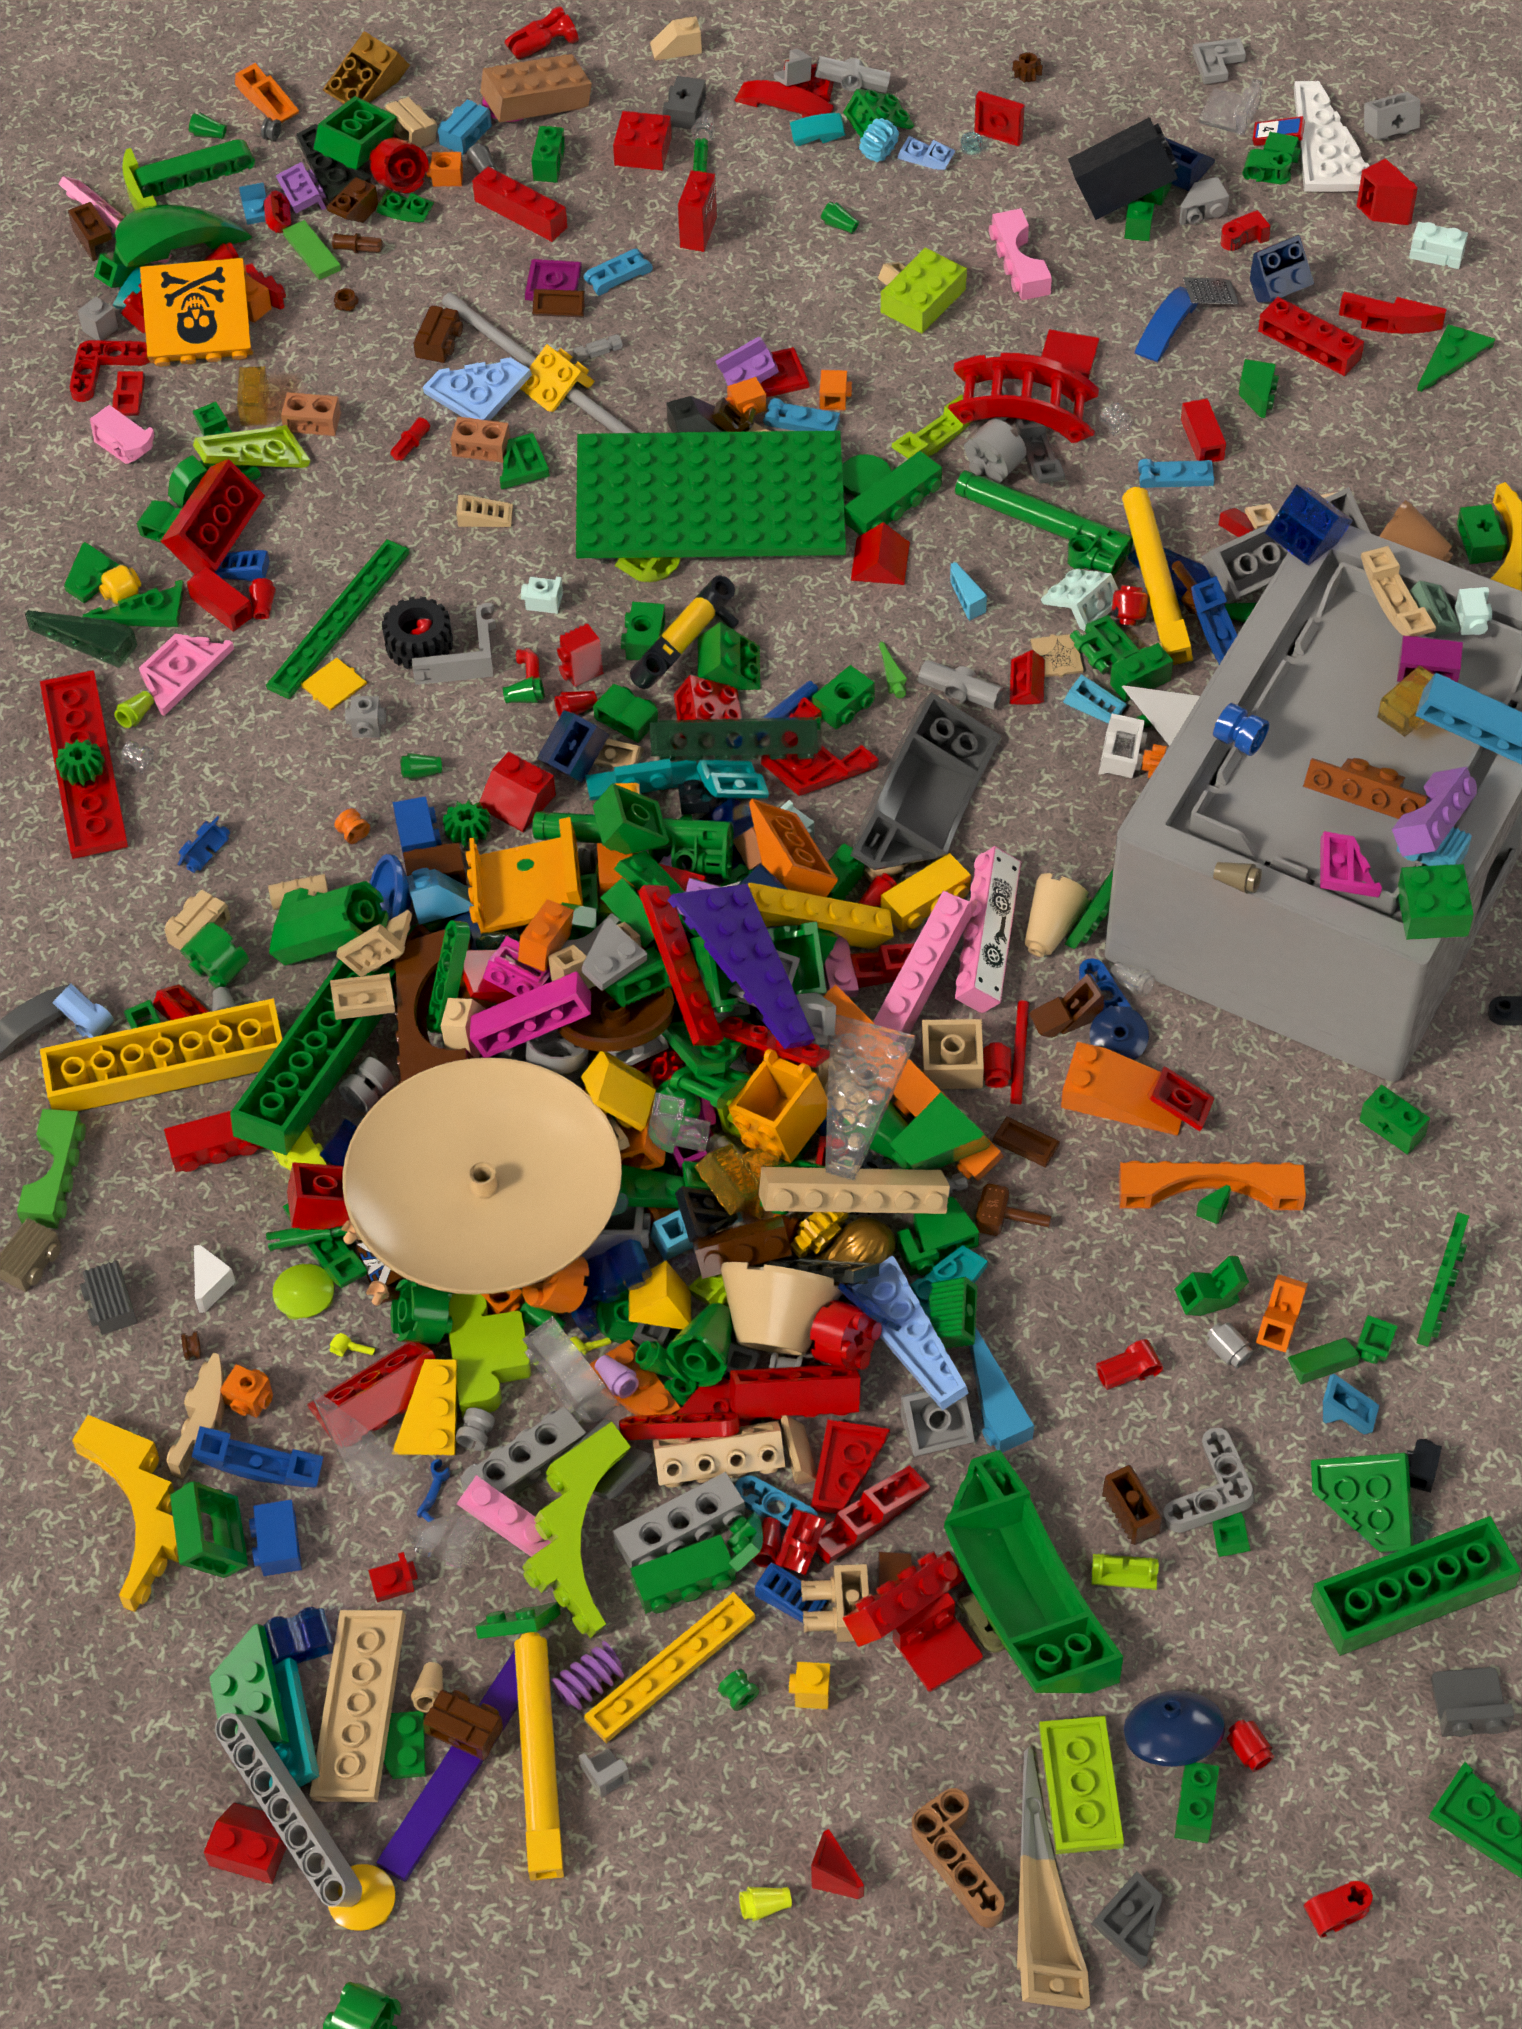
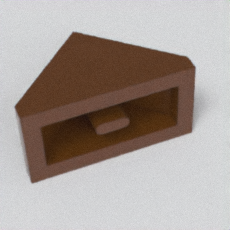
(1083, 1003)

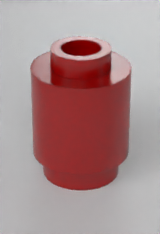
(996, 1065)
(1250, 1745)

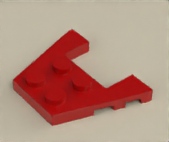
(821, 771)

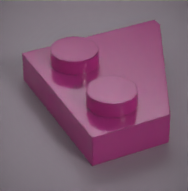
(1344, 866)

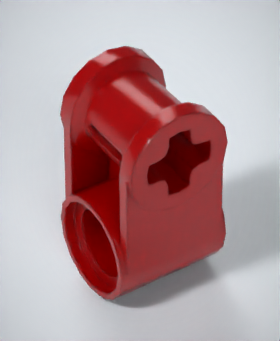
(1334, 1911)

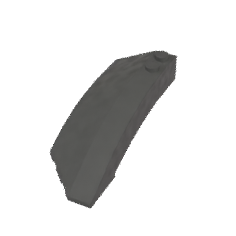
(925, 787)

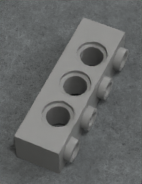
(528, 1443)
(687, 1508)

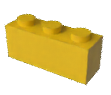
(917, 896)

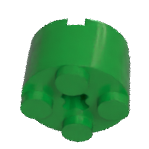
(215, 955)
(420, 1313)
(363, 2009)

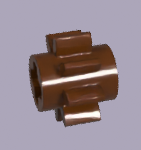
(1027, 67)

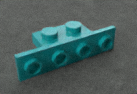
(649, 776)

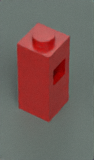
(1203, 430)
(219, 599)

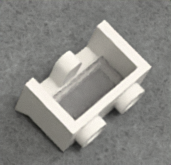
(1122, 746)

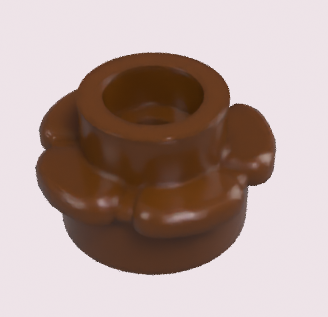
(345, 299)

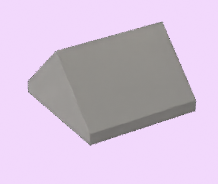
(930, 1427)

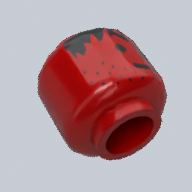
(1129, 604)

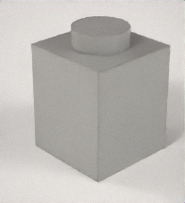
(98, 319)

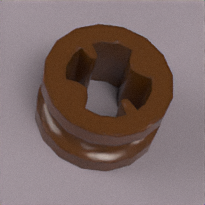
(191, 1345)

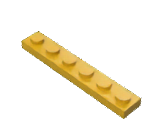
(669, 1667)

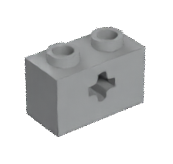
(1392, 115)

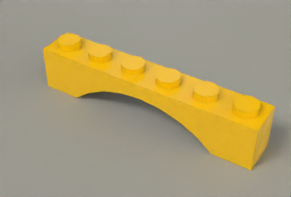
(857, 923)

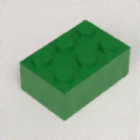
(354, 132)

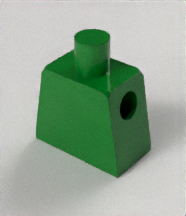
(946, 1231)

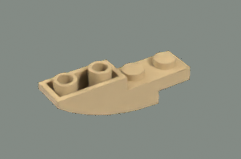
(205, 1408)

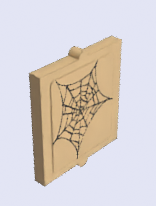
(1059, 655)

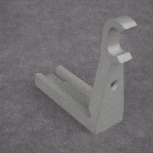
(460, 665)

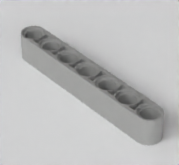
(301, 1814)

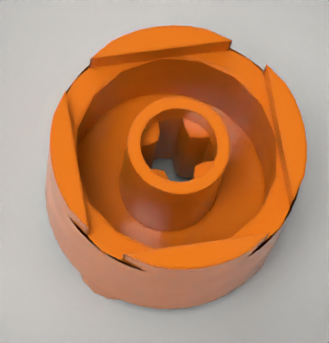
(561, 1291)

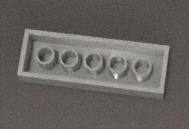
(1255, 557)

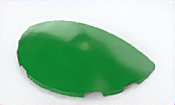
(157, 229)

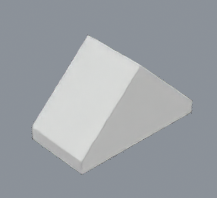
(211, 1278)

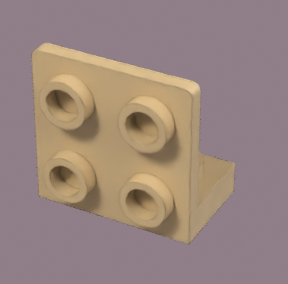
(376, 945)

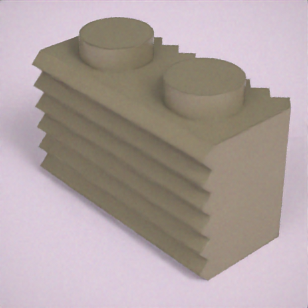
(28, 1254)

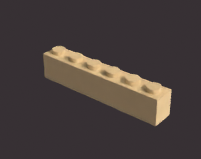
(870, 1193)

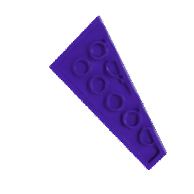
(746, 954)

